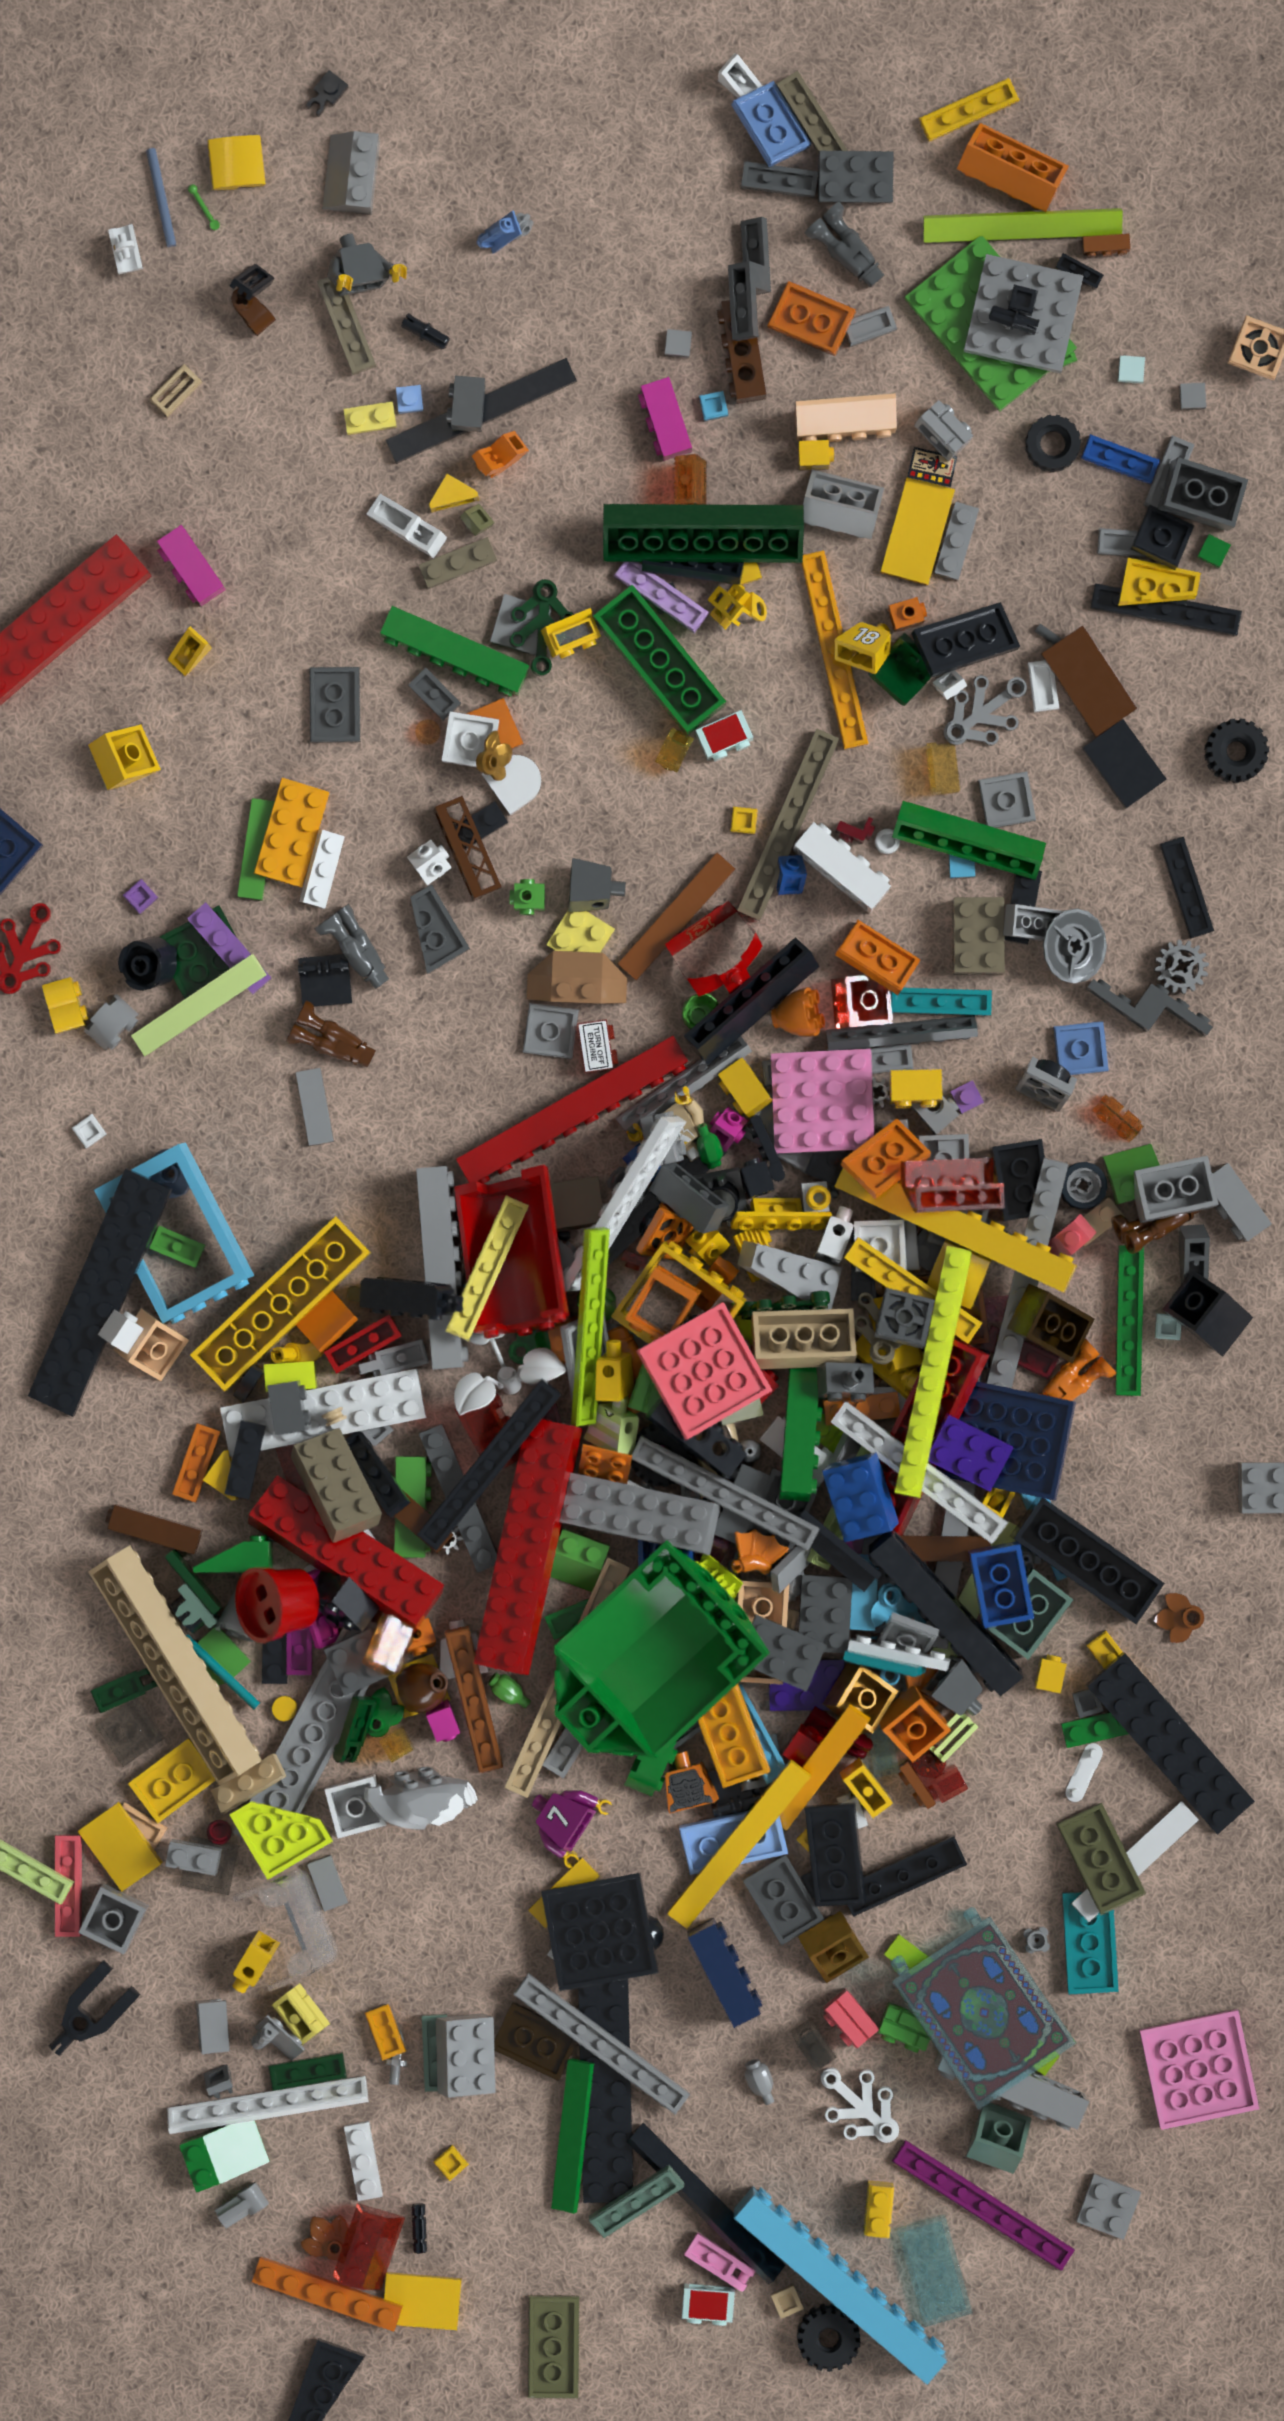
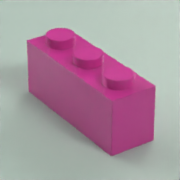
(665, 419)
(190, 566)

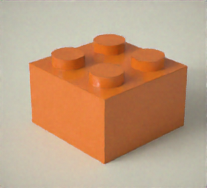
(914, 1724)

